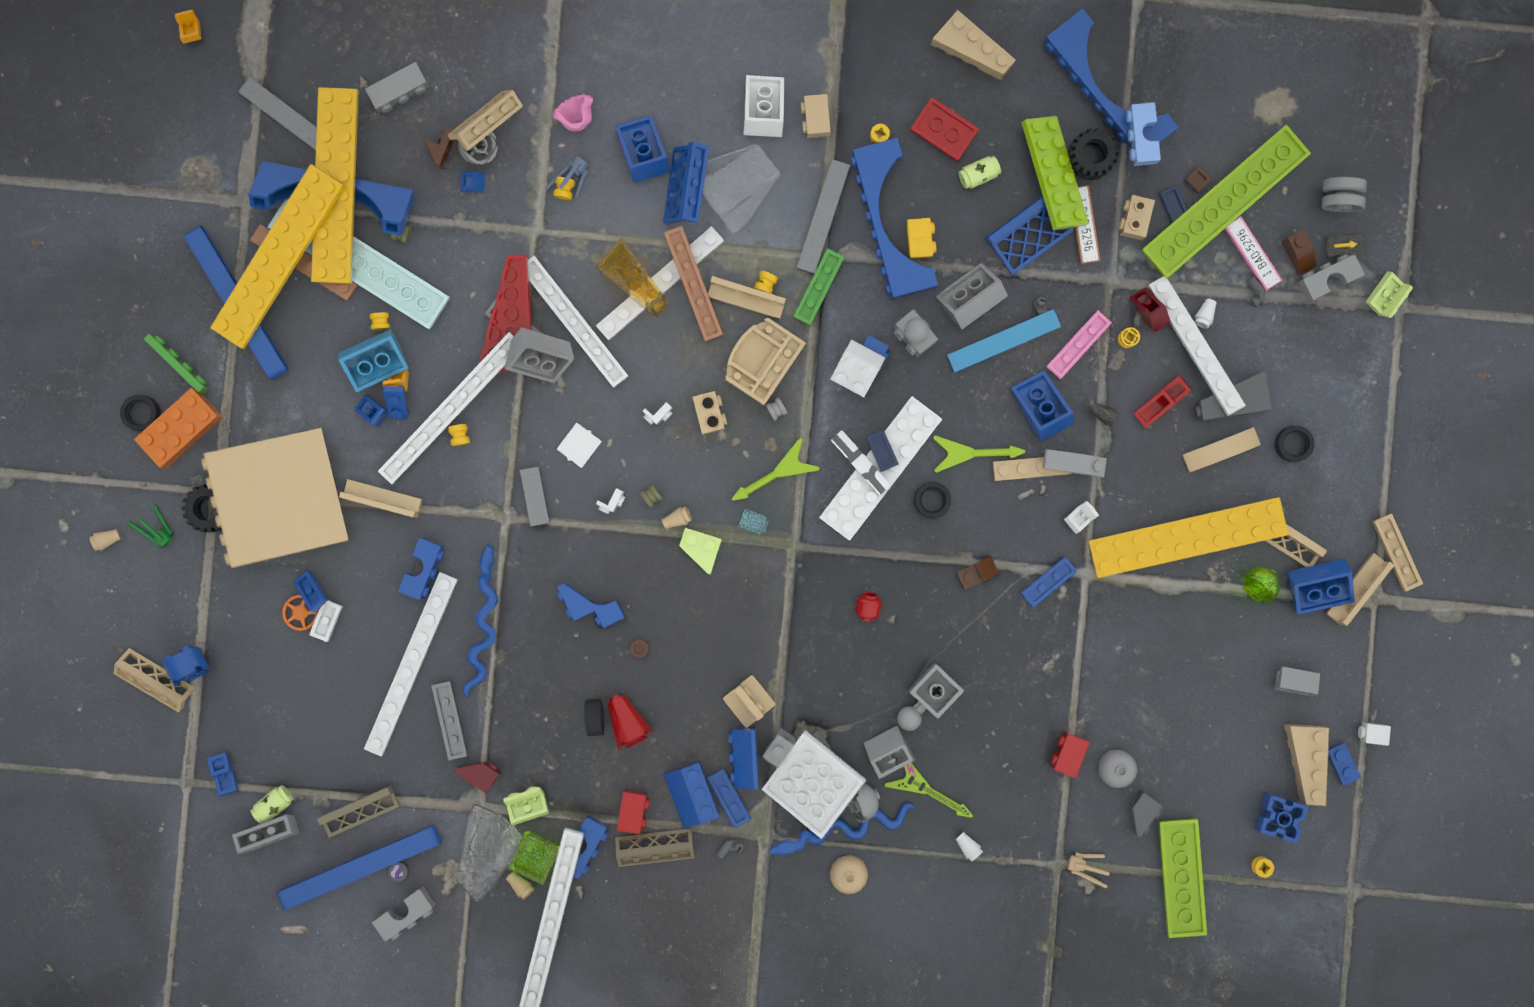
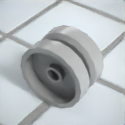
(1344, 194)

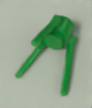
(159, 537)

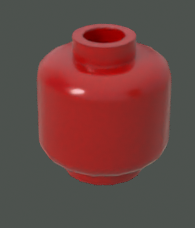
(868, 606)

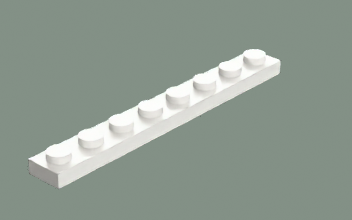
(663, 279)
(575, 323)
(1197, 347)

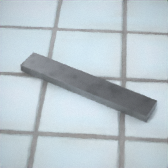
(279, 111)
(823, 216)

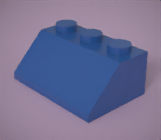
(1321, 586)
(744, 758)
(692, 794)

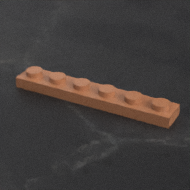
(305, 266)
(693, 283)

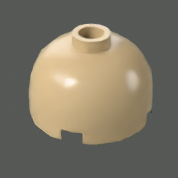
(848, 874)

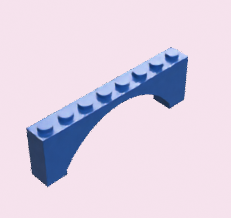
(1070, 48)
(389, 203)
(902, 274)

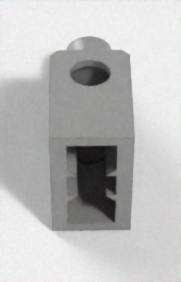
(778, 748)

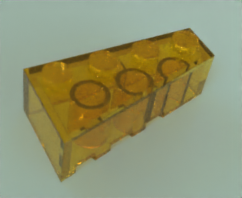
(630, 277)

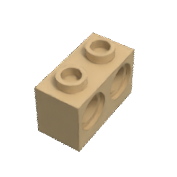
(704, 414)

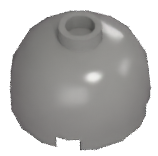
(482, 152)
(1117, 768)
(865, 803)

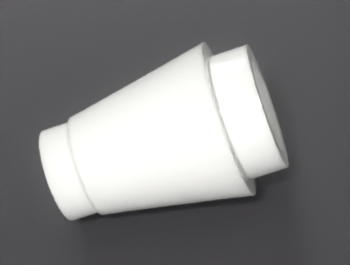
(1205, 315)
(969, 847)

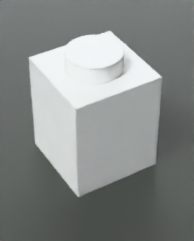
(1374, 733)

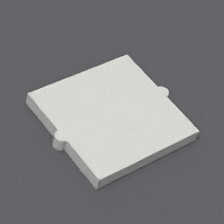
(579, 445)

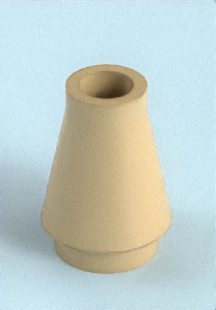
(677, 518)
(104, 539)
(520, 885)

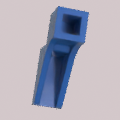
(580, 606)

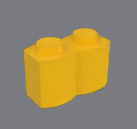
(920, 238)

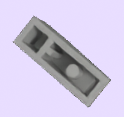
(1074, 463)

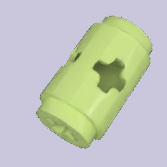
(979, 172)
(266, 811)

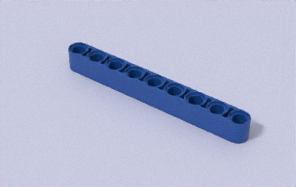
(224, 285)
(359, 867)

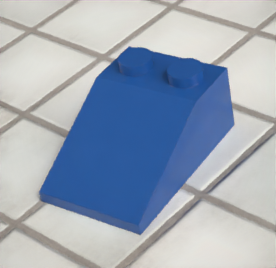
(642, 149)
(1043, 406)

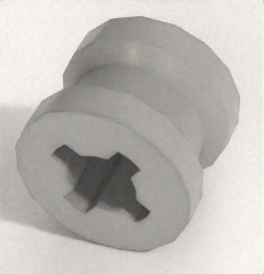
(776, 408)

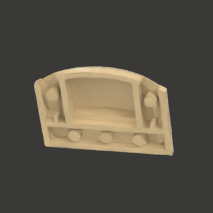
(762, 359)

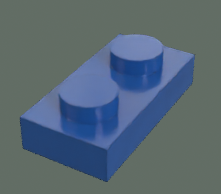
(396, 402)
(310, 591)
(1343, 764)

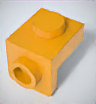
(188, 26)
(399, 379)

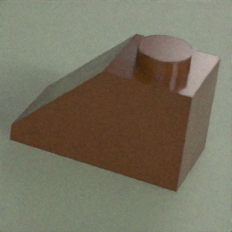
(1300, 251)

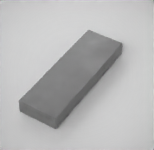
(534, 496)

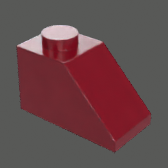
(1150, 309)
(479, 774)

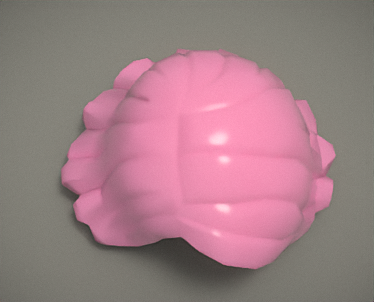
(575, 112)

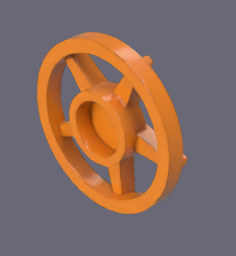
(299, 612)

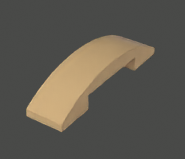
(1221, 449)

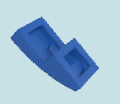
(223, 774)

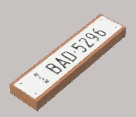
(1086, 234)

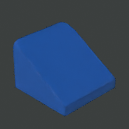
(472, 182)

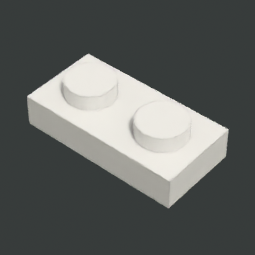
(326, 621)

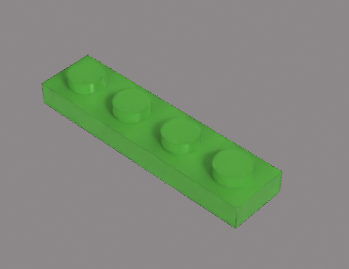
(818, 287)
(182, 368)

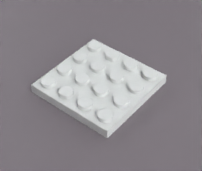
(813, 784)

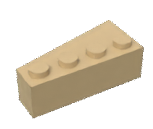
(973, 46)
(1310, 760)

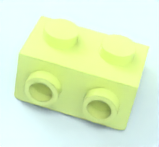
(1388, 295)
(526, 805)

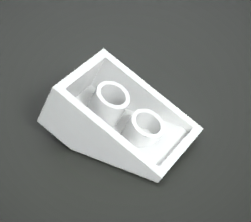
(764, 106)

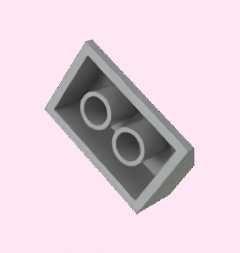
(972, 295)
(538, 355)

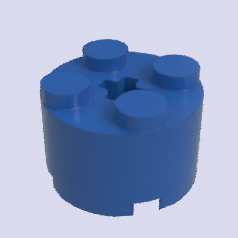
(185, 665)

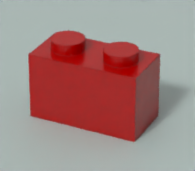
(1069, 755)
(632, 811)

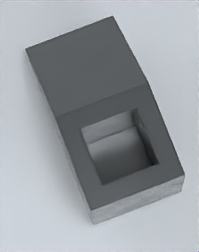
(1143, 811)

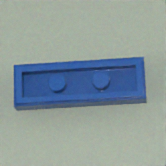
(1048, 581)
(729, 798)

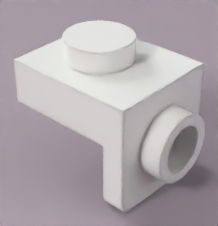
(662, 414)
(616, 500)
(1081, 516)

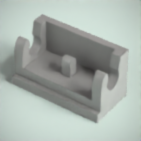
(1297, 681)

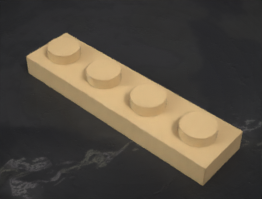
(1022, 469)
(1397, 552)

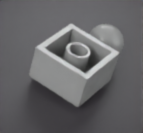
(914, 333)
(910, 717)

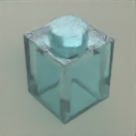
(753, 522)

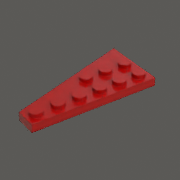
(512, 304)

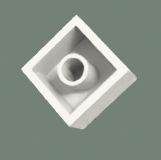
(857, 368)

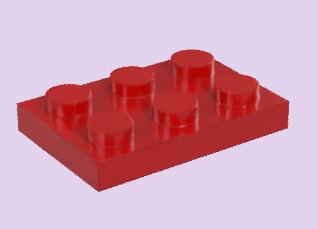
(944, 129)

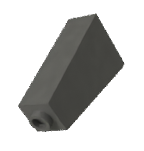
(1253, 392)

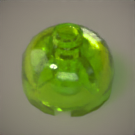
(1261, 584)

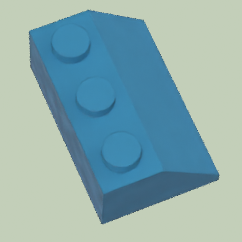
(373, 360)

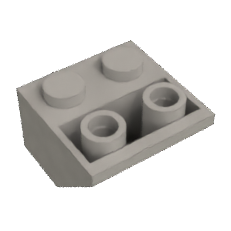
(888, 752)

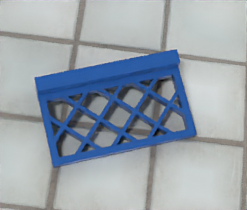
(691, 190)
(1015, 223)

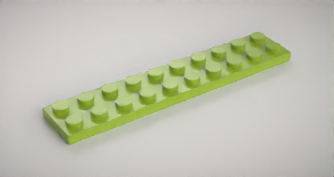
(1226, 201)

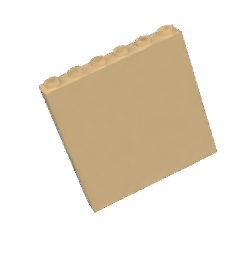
(275, 498)

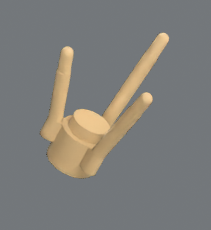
(1077, 864)

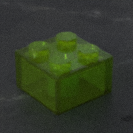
(535, 857)

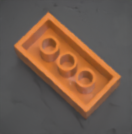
(178, 428)

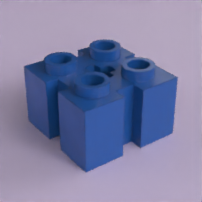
(1288, 826)

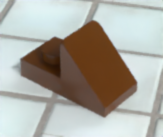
(441, 151)
(977, 573)

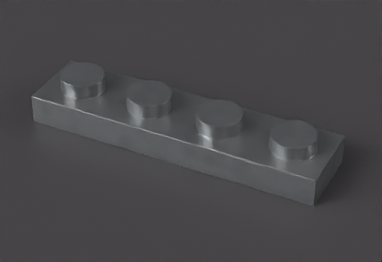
(449, 720)

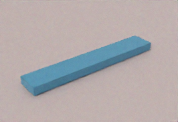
(1004, 340)

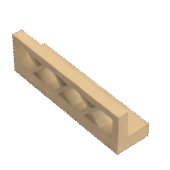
(486, 119)
(746, 297)
(381, 498)
(1300, 540)
(1364, 584)
(149, 685)

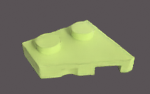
(700, 548)

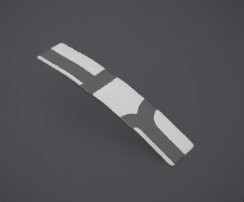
(860, 462)

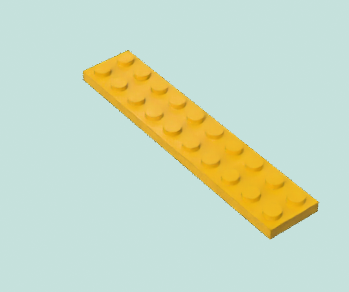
(336, 157)
(277, 256)
(1188, 537)

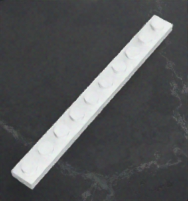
(447, 411)
(411, 664)
(552, 918)

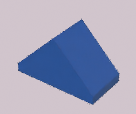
(371, 411)

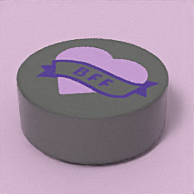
(398, 871)

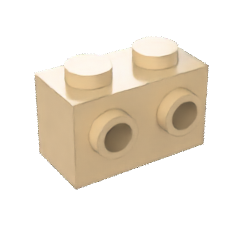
(816, 116)
(1136, 217)

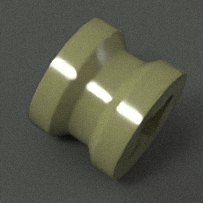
(406, 235)
(651, 495)

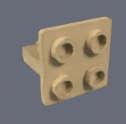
(749, 701)

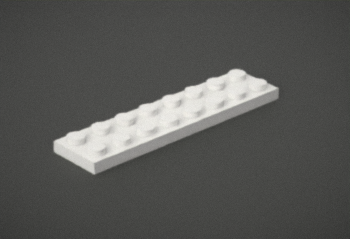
(857, 496)

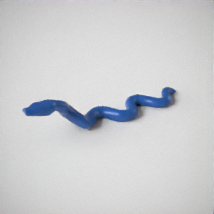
(486, 563)
(789, 846)

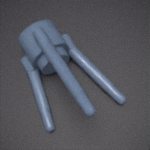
(576, 167)

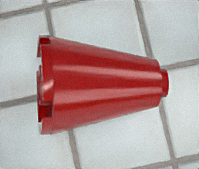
(626, 722)

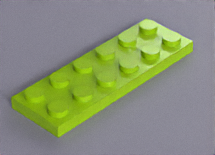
(1054, 172)
(1182, 878)

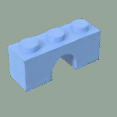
(1142, 151)

